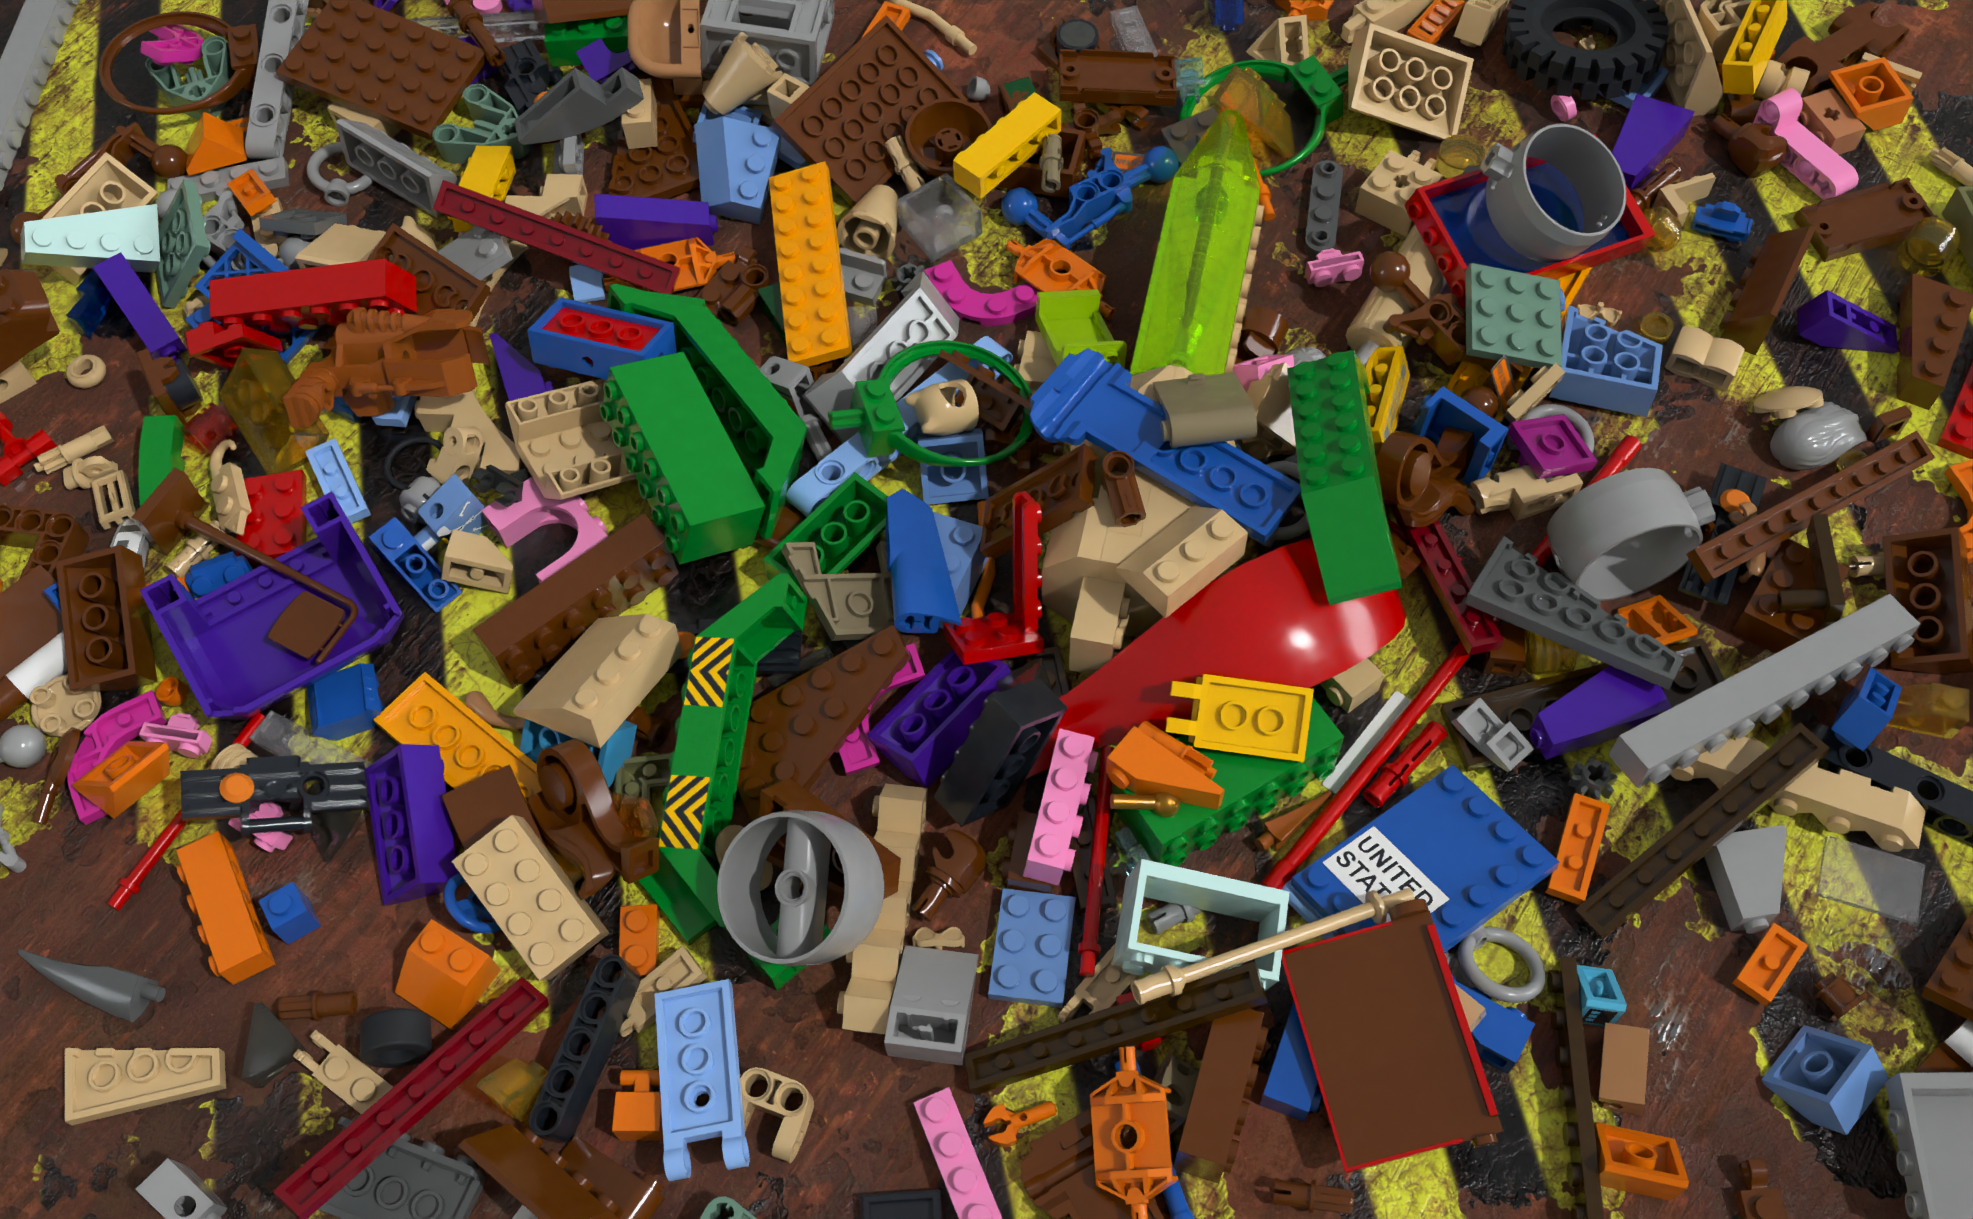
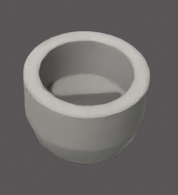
(978, 89)

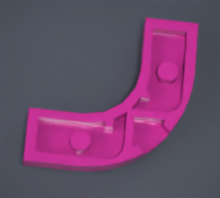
(175, 45)
(986, 308)
(104, 738)
(857, 750)

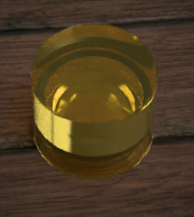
(1457, 153)
(1928, 246)
(1547, 656)

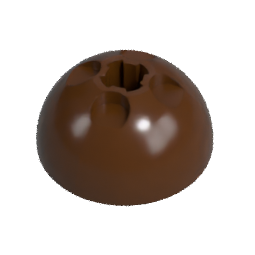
(941, 131)

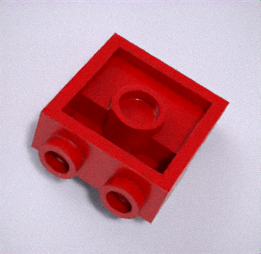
(224, 345)

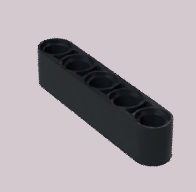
(584, 1068)

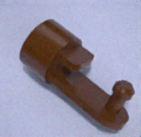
(1261, 333)

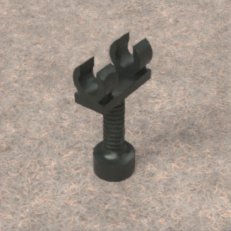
(507, 484)

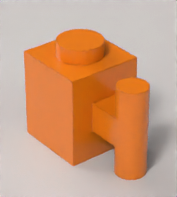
(638, 1112)

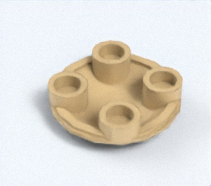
(1787, 400)
(58, 709)

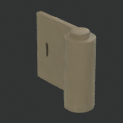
(1205, 410)

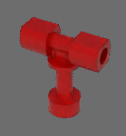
(19, 450)

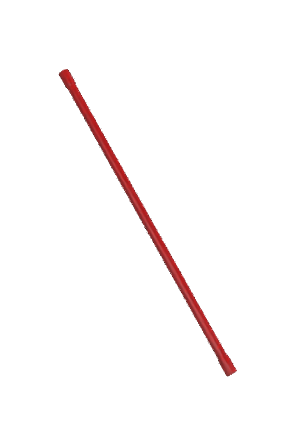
(1288, 865)

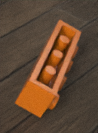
(224, 908)

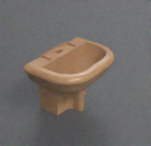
(667, 42)

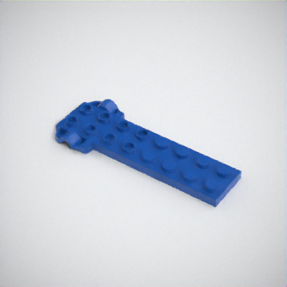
(1096, 403)

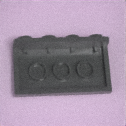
(409, 1185)

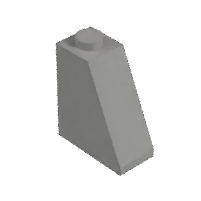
(1749, 876)

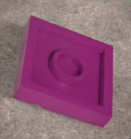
(1551, 446)

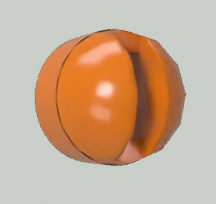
(172, 691)

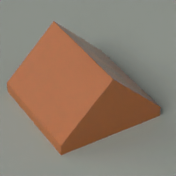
(214, 145)
(125, 776)
(1639, 1162)

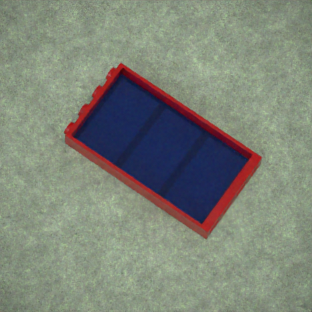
(1460, 232)

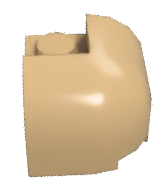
(1721, 22)

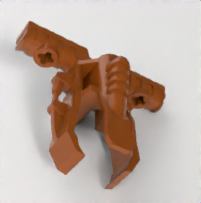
(385, 356)

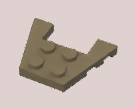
(846, 604)

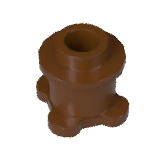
(1838, 995)

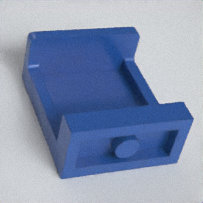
(1450, 410)

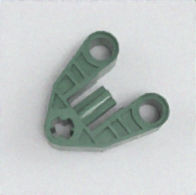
(219, 72)
(492, 127)

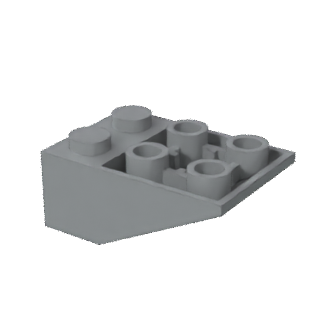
(931, 1005)

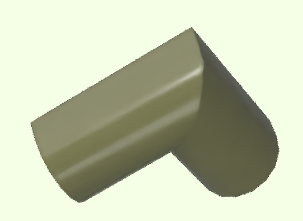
(643, 775)

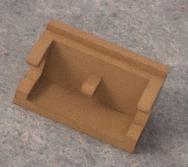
(1624, 1068)

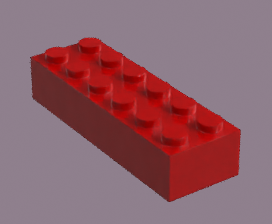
(312, 295)

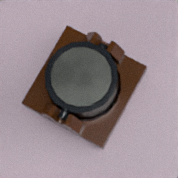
(1072, 35)
(171, 385)

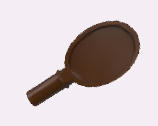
(57, 773)

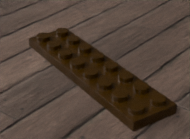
(1524, 701)

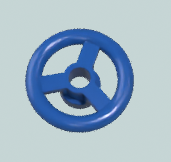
(468, 911)

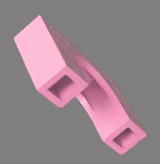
(534, 511)

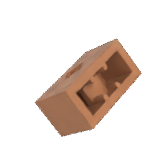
(1831, 121)

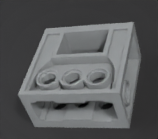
(792, 40)

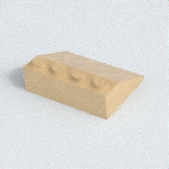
(1691, 63)
(1407, 81)
(603, 677)

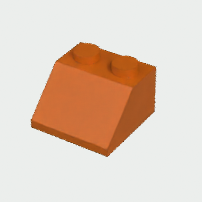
(1873, 92)
(444, 975)

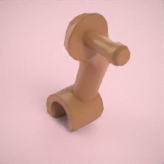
(1756, 565)
(481, 706)

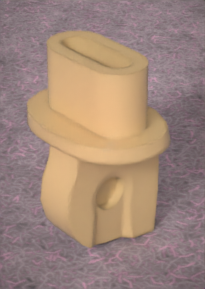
(85, 471)

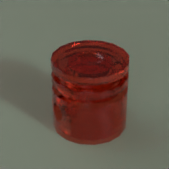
(209, 428)

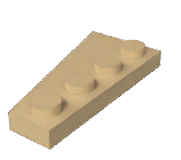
(123, 1081)

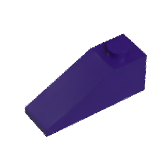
(1844, 325)
(518, 374)

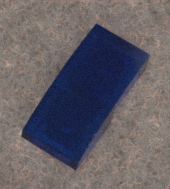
(92, 306)

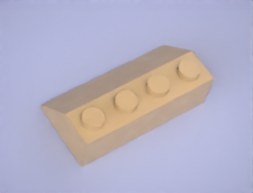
(102, 188)

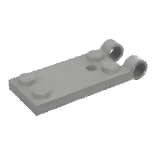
(478, 252)

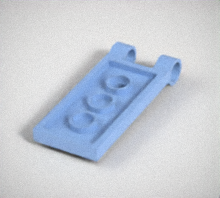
(695, 1059)

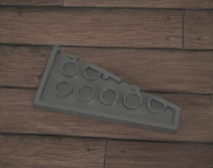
(1562, 612)

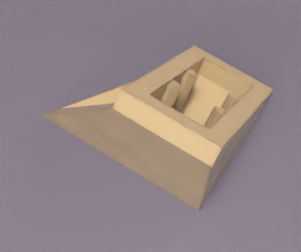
(1283, 41)

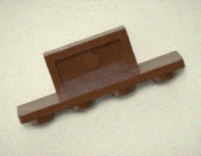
(997, 402)

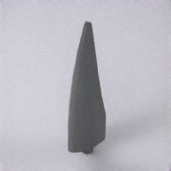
(103, 987)

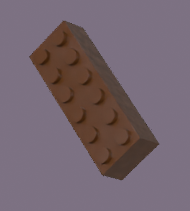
(561, 608)

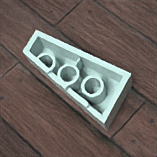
(94, 237)

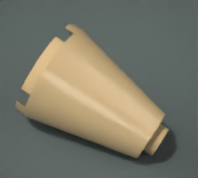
(740, 76)
(871, 223)

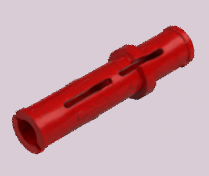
(1396, 774)

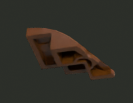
(487, 803)

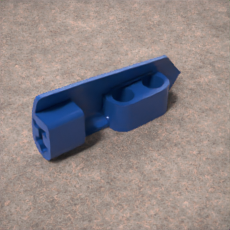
(917, 566)

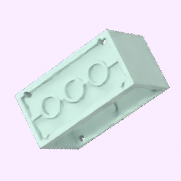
(1201, 892)

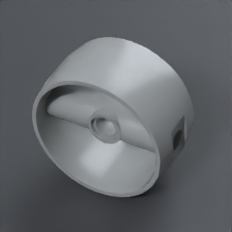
(801, 915)

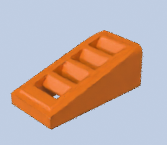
(1448, 8)

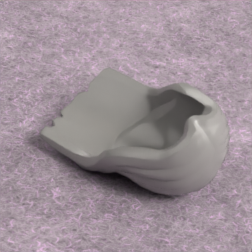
(1816, 436)

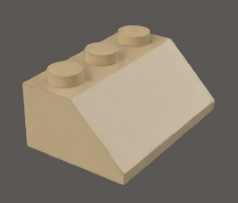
(1184, 558)

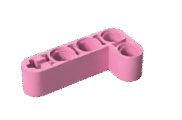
(1807, 155)

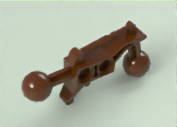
(166, 161)
(1437, 323)

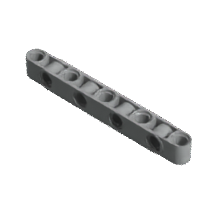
(271, 96)

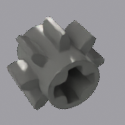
(904, 276)
(1596, 771)

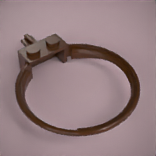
(244, 53)

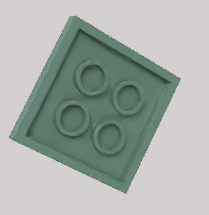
(181, 243)
(1512, 316)

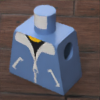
(449, 509)

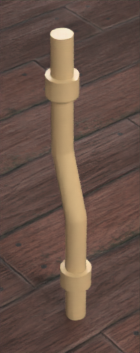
(952, 33)

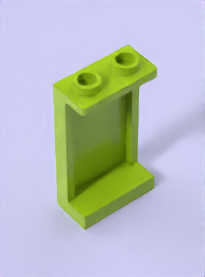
(1073, 323)

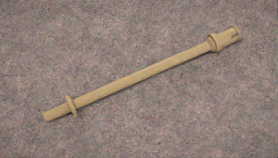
(1172, 979)

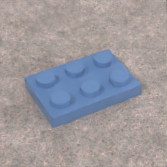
(1032, 948)

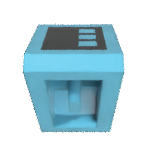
(1599, 996)

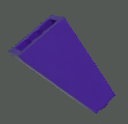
(1648, 136)
(653, 221)
(139, 307)
(1596, 712)

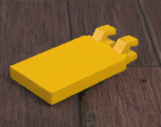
(1245, 716)

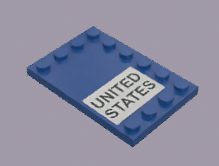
(1442, 845)

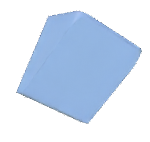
(586, 284)

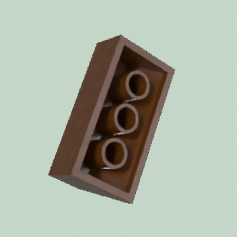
(572, 10)
(1764, 287)
(1932, 582)
(106, 621)
(536, 1177)

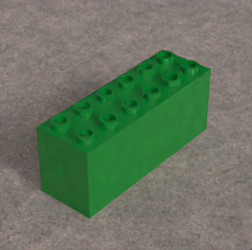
(681, 457)
(1250, 786)

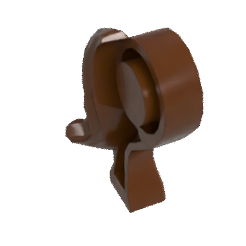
(1423, 476)
(582, 820)

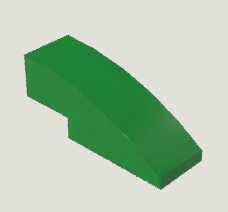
(159, 452)

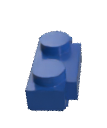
(1722, 220)
(216, 572)

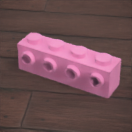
(1059, 805)

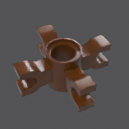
(1094, 125)
(1026, 454)

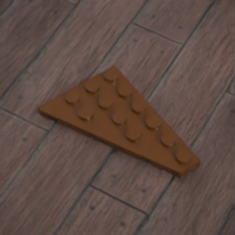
(661, 169)
(812, 715)

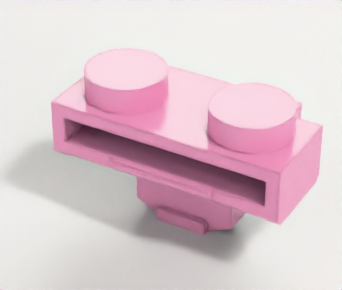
(1334, 267)
(179, 735)
(268, 840)

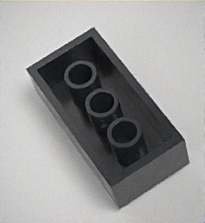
(999, 751)

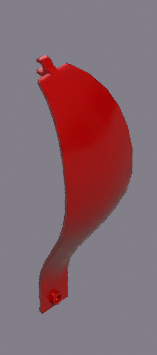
(1250, 624)

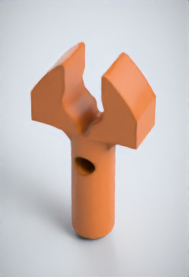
(1016, 1121)

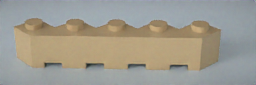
(1838, 800)
(878, 958)

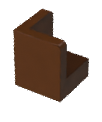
(1511, 656)

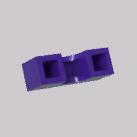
(603, 63)

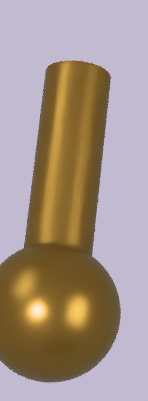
(1161, 803)

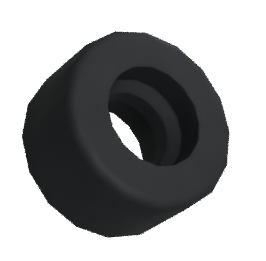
(395, 1038)

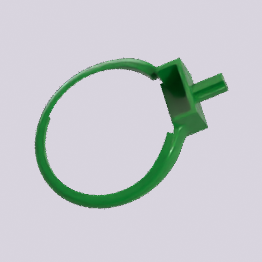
(1307, 74)
(880, 422)

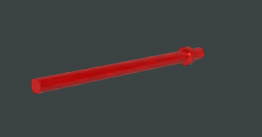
(131, 884)
(1088, 947)

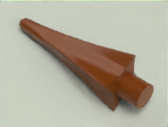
(1280, 829)

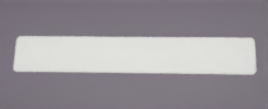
(1366, 741)

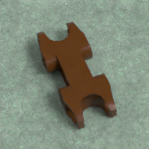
(1849, 39)

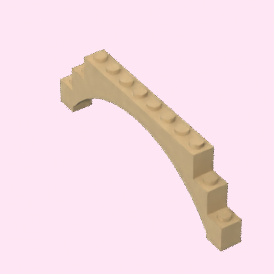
(438, 414)

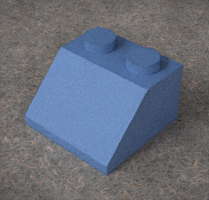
(954, 483)
(1827, 1078)

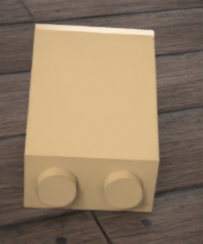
(339, 246)

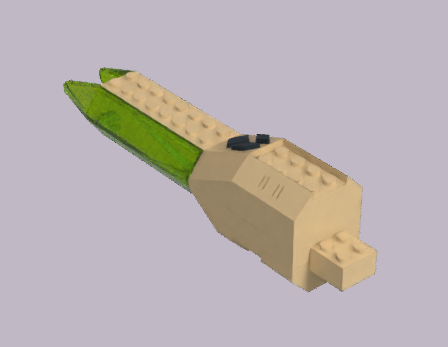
(1182, 332)

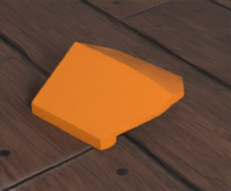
(1658, 619)

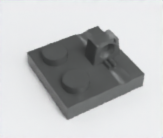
(1186, 133)
(307, 223)

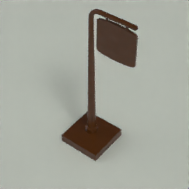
(307, 620)

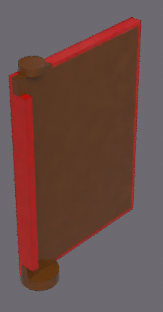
(1390, 1041)

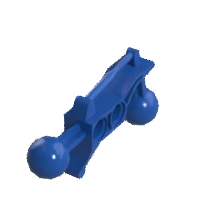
(1095, 198)

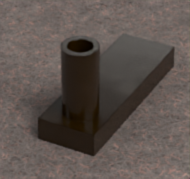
(1829, 590)

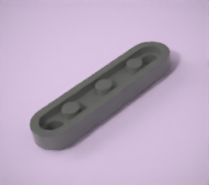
(1323, 207)

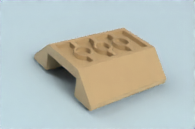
(567, 440)

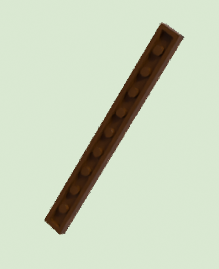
(1794, 514)

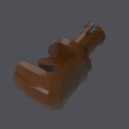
(1751, 145)
(951, 875)

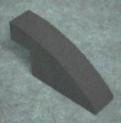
(578, 106)

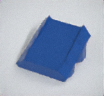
(345, 702)

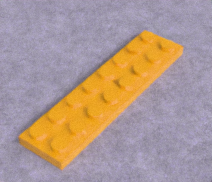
(809, 266)
(467, 744)

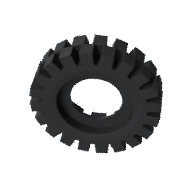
(1627, 64)

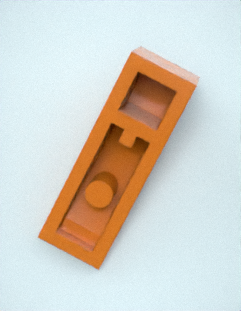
(1151, 768)

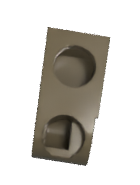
(1181, 1080)

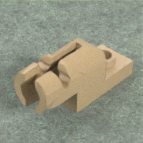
(1522, 492)

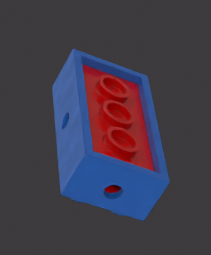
(595, 337)

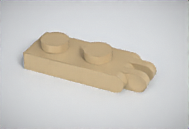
(674, 973)

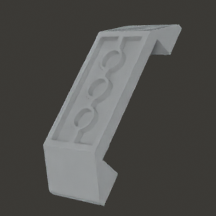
(916, 319)

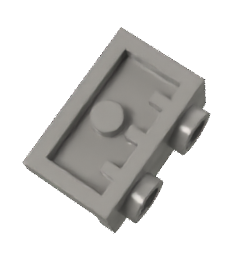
(569, 156)
(862, 276)

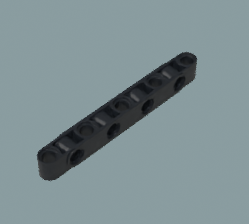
(1946, 803)

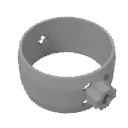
(1583, 162)
(1627, 532)

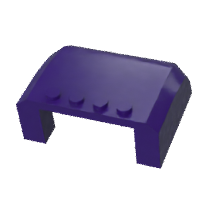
(225, 633)

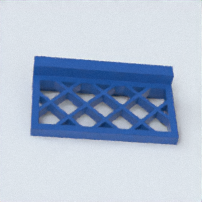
(266, 264)

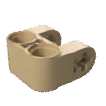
(773, 1102)

